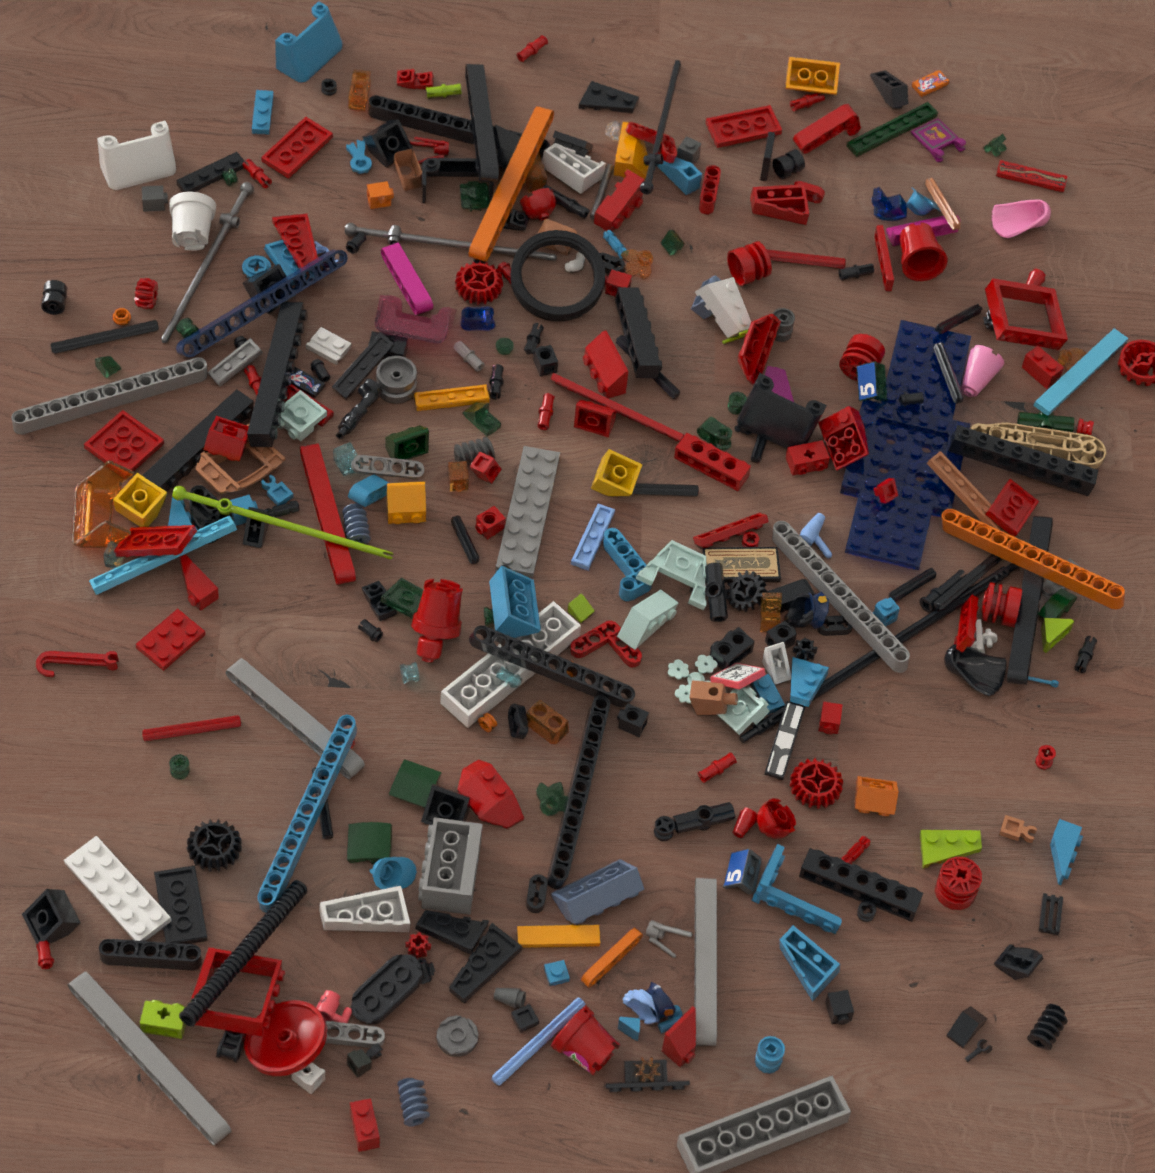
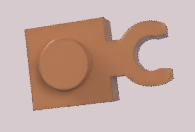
(1014, 829)

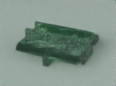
(474, 195)

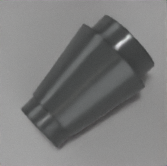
(510, 996)

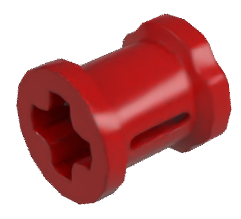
(1042, 756)

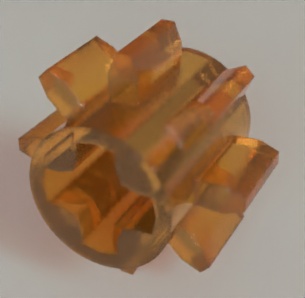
(652, 1072)

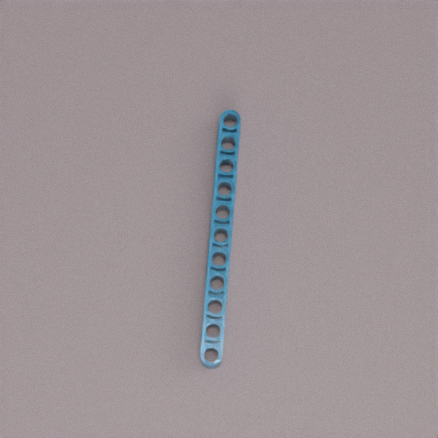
(307, 803)

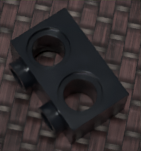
(733, 651)

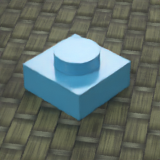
(556, 973)

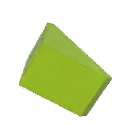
(1054, 630)

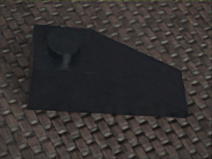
(891, 89)

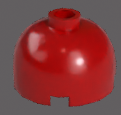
(539, 205)
(775, 819)

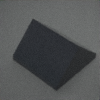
(445, 805)

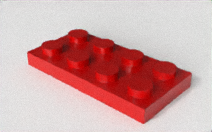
(743, 126)
(297, 147)
(155, 541)

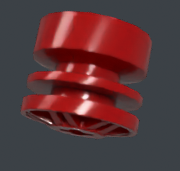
(749, 263)
(859, 351)
(1001, 604)
(958, 883)

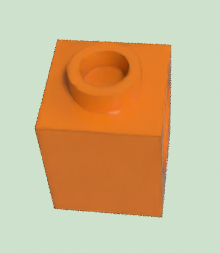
(379, 195)

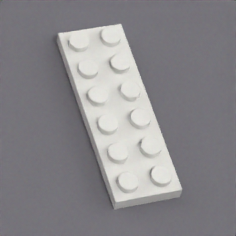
(117, 890)

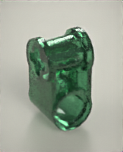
(714, 432)

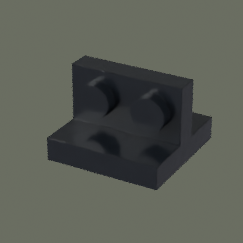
(580, 146)

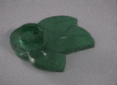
(551, 796)

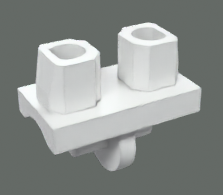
(983, 638)

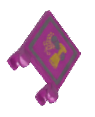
(936, 136)

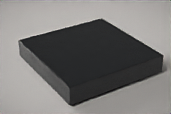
(767, 156)

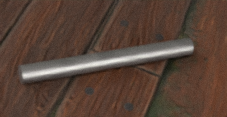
(602, 189)

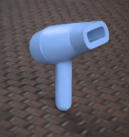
(811, 532)

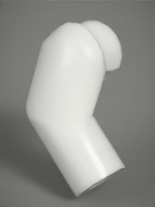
(575, 265)

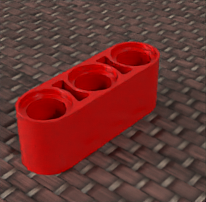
(709, 189)

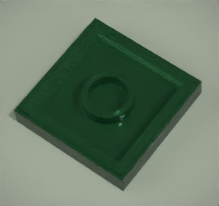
(403, 597)

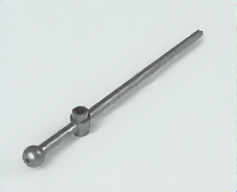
(229, 221)
(395, 235)

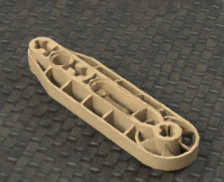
(1063, 444)

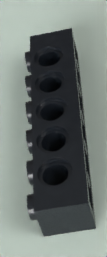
(850, 887)

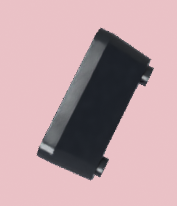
(450, 168)

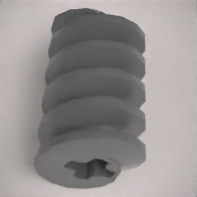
(471, 450)

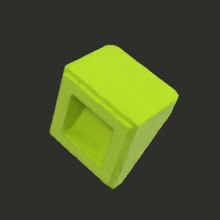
(580, 608)

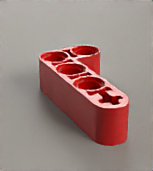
(827, 127)

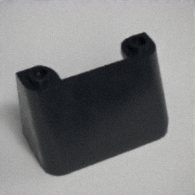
(778, 417)

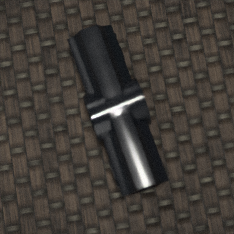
(717, 602)
(714, 815)

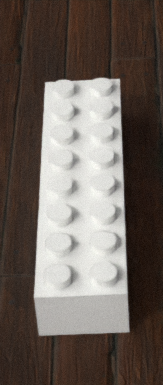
(478, 687)

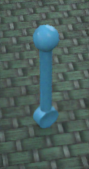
(1054, 683)

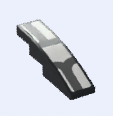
(784, 740)

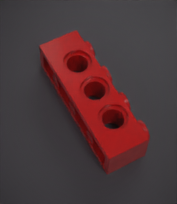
(712, 461)

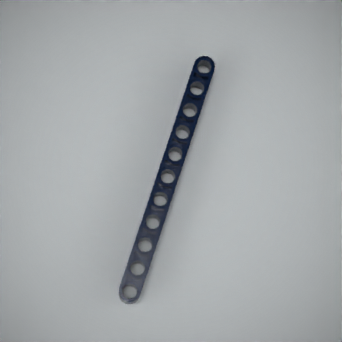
(254, 303)

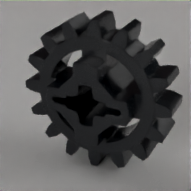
(746, 591)

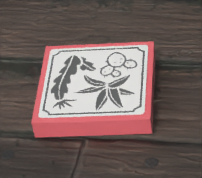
(738, 675)

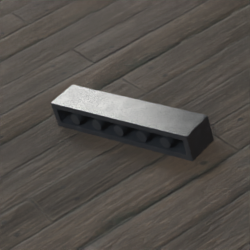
(638, 332)

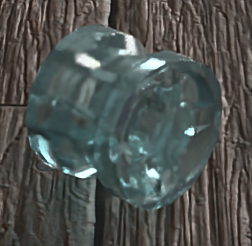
(409, 672)

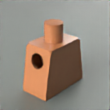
(710, 698)

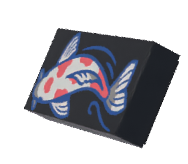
(306, 383)

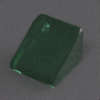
(107, 365)

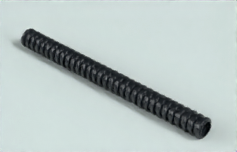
(243, 953)

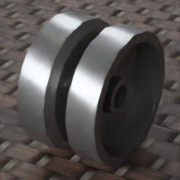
(397, 379)

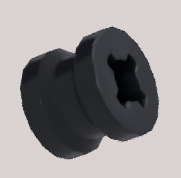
(667, 824)

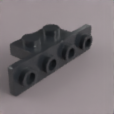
(635, 1083)

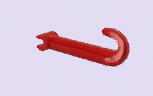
(109, 660)

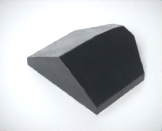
(1018, 961)

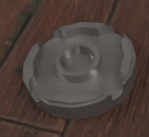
(457, 1036)

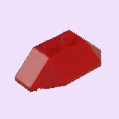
(757, 346)
(490, 795)

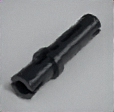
(570, 204)

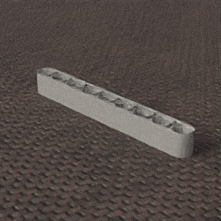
(289, 713)
(705, 961)

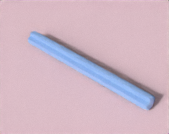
(537, 1042)

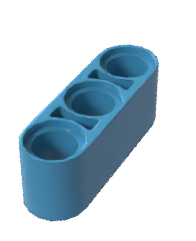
(368, 490)

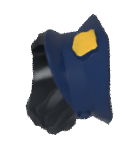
(808, 610)

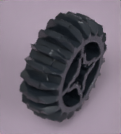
(220, 836)

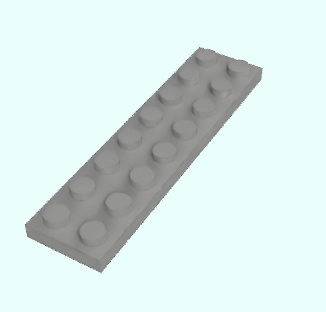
(528, 510)

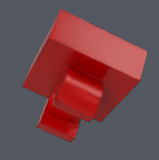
(886, 490)

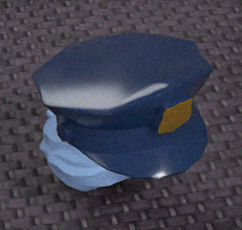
(650, 1004)

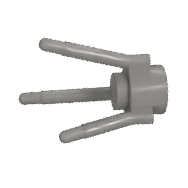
(657, 930)

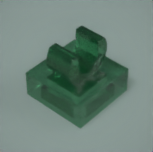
(994, 144)
(672, 242)

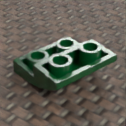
(414, 783)
(369, 841)

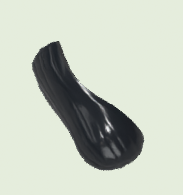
(977, 669)

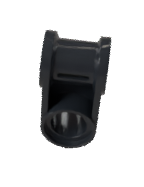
(231, 1046)

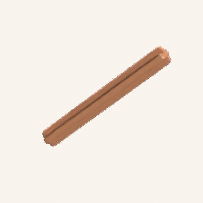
(943, 204)

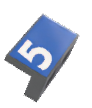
(743, 870)

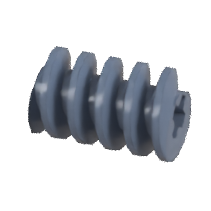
(356, 523)
(412, 1101)

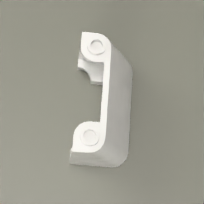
(137, 159)

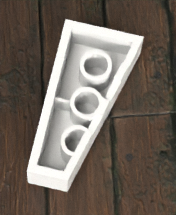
(369, 911)

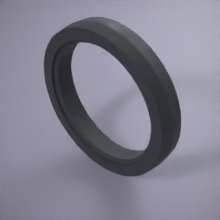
(563, 238)

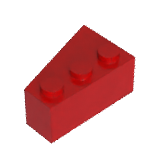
(781, 202)
(621, 203)

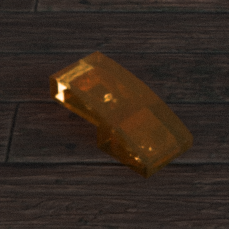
(770, 610)

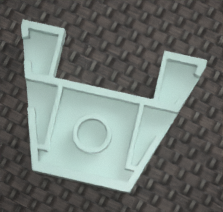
(682, 565)

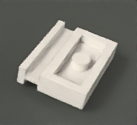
(328, 345)

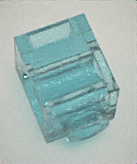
(343, 457)

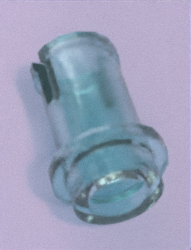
(509, 677)

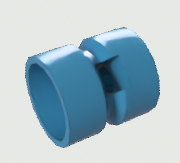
(769, 1054)

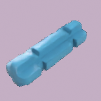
(614, 242)

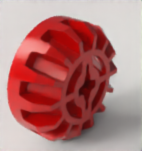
(1144, 354)

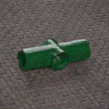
(1041, 420)

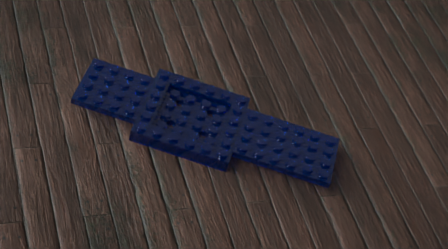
(898, 529)

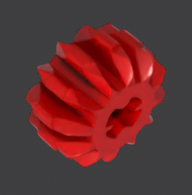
(146, 293)

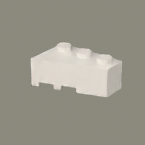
(726, 305)

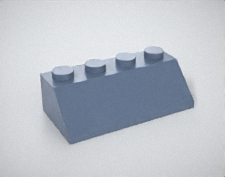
(598, 891)

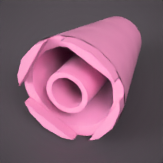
(980, 369)

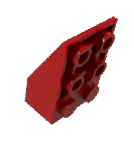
(844, 437)

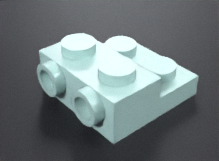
(301, 415)
(747, 710)

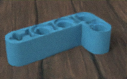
(614, 545)

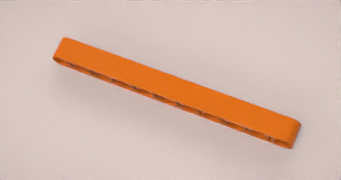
(511, 184)
(1033, 559)

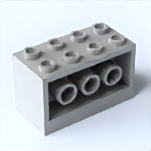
(450, 866)

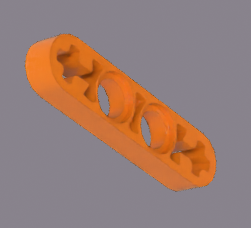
(611, 957)

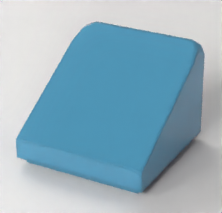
(630, 1027)

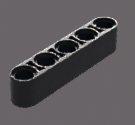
(142, 948)

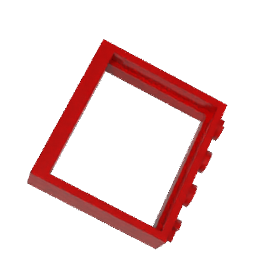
(1001, 289)
(235, 1023)

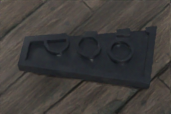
(491, 955)

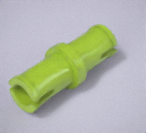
(443, 90)

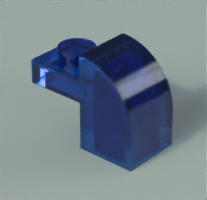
(888, 208)

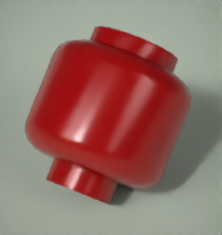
(429, 648)

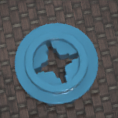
(251, 263)

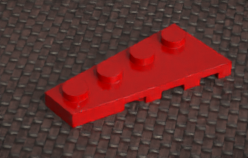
(297, 236)

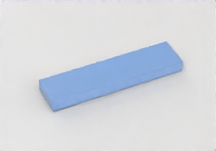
(592, 537)

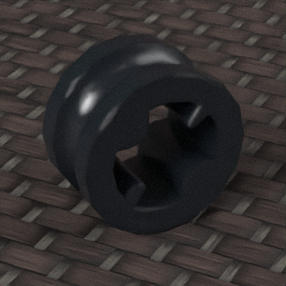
(329, 87)
(862, 907)

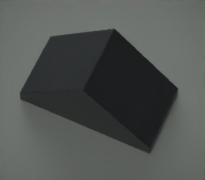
(255, 530)
(966, 1026)

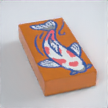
(930, 83)

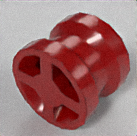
(1084, 427)

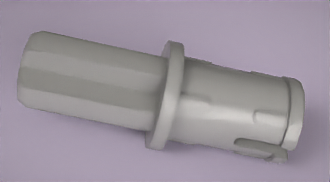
(469, 356)

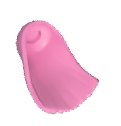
(1019, 217)

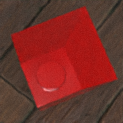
(681, 1039)

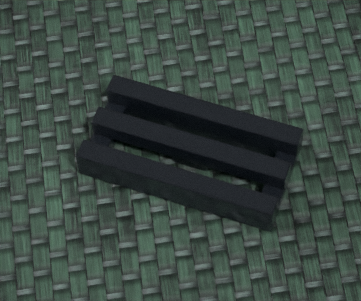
(1052, 899)

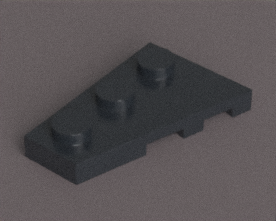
(455, 931)

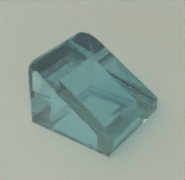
(109, 556)

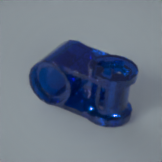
(475, 318)

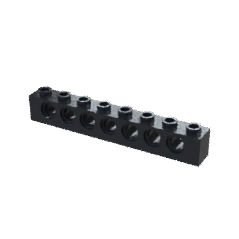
(1023, 460)

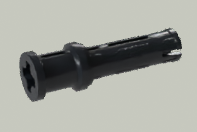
(927, 602)

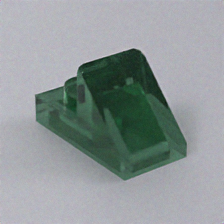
(480, 416)

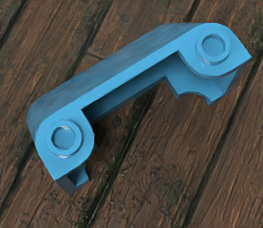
(309, 51)

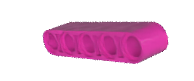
(407, 278)

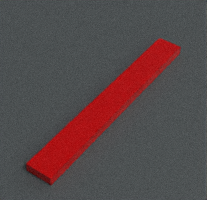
(599, 399)

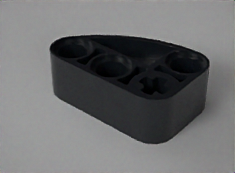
(202, 514)

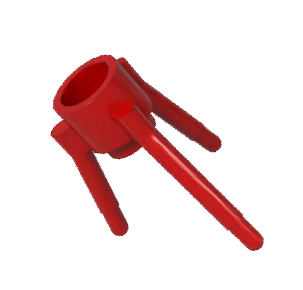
(440, 148)

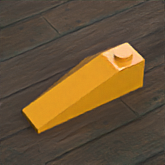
(630, 155)

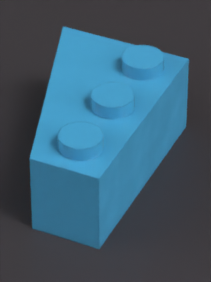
(809, 962)

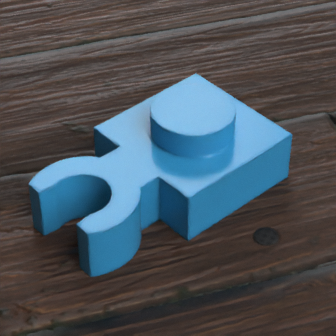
(279, 492)

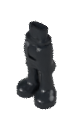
(370, 392)

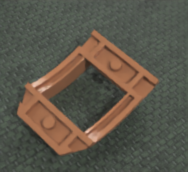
(223, 483)

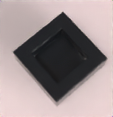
(524, 1018)

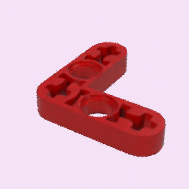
(668, 146)
(610, 638)

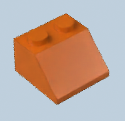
(876, 796)

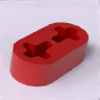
(814, 193)

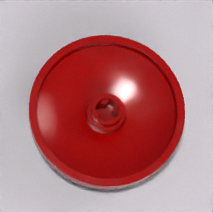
(291, 1041)

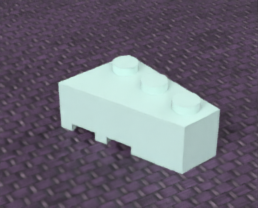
(647, 618)

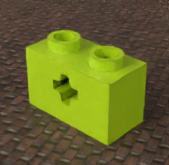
(153, 1020)

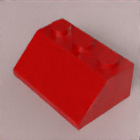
(606, 366)

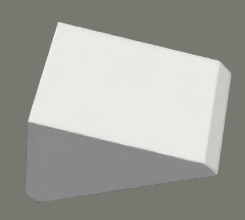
(776, 663)

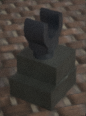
(360, 1061)

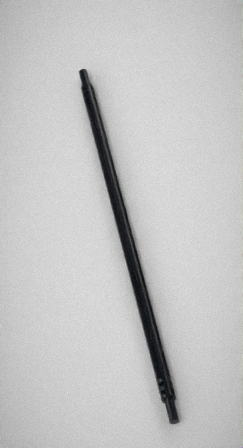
(999, 575)

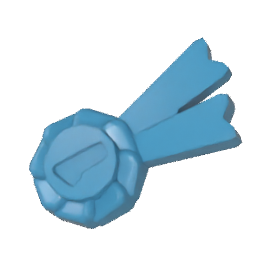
(359, 162)

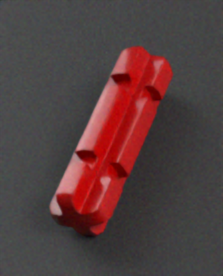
(856, 850)

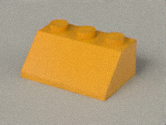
(812, 75)

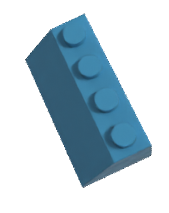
(514, 603)

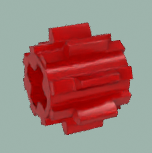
(415, 940)

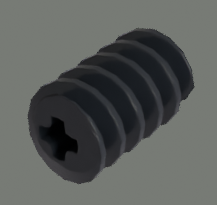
(1048, 1027)

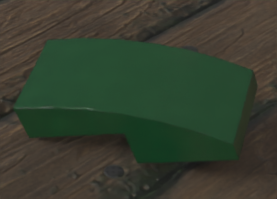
(1057, 604)

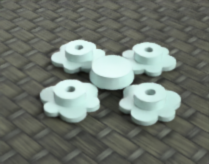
(679, 669)

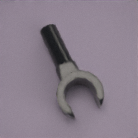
(979, 1049)

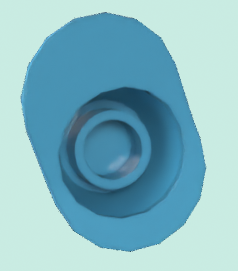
(920, 204)
(393, 872)

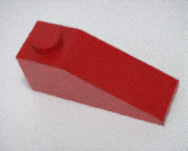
(199, 587)

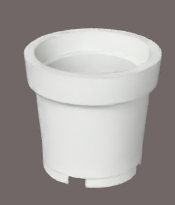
(191, 219)

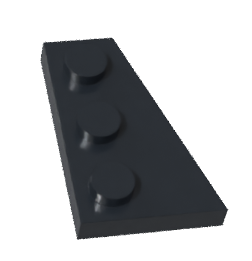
(606, 97)

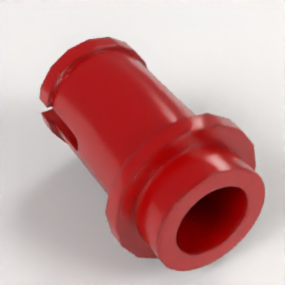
(504, 269)
(45, 960)

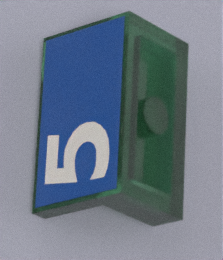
(871, 381)

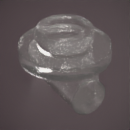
(613, 130)

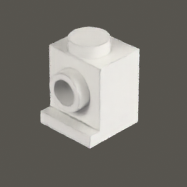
(311, 1080)

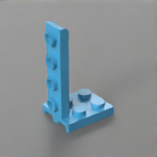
(789, 903)

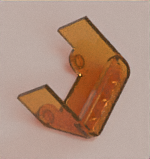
(93, 507)

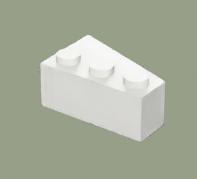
(571, 168)

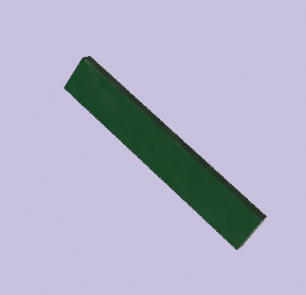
(892, 129)

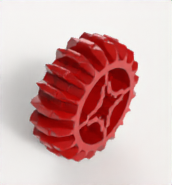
(480, 277)
(807, 789)

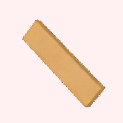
(451, 397)
(558, 936)

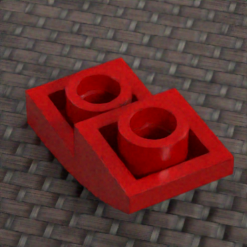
(413, 80)

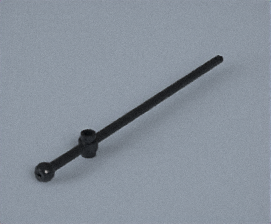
(654, 158)

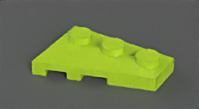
(941, 845)

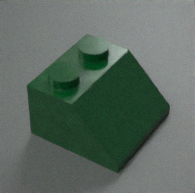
(408, 443)

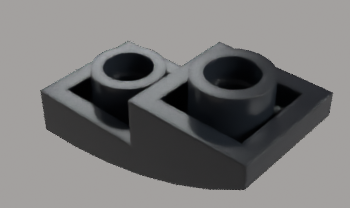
(516, 221)
(373, 595)

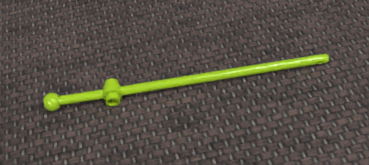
(180, 493)

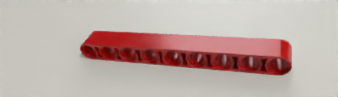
(327, 512)

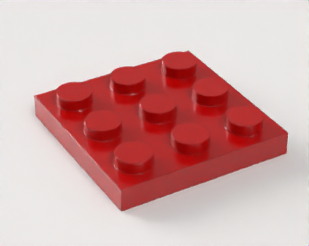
(124, 442)

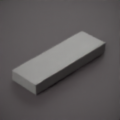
(235, 362)

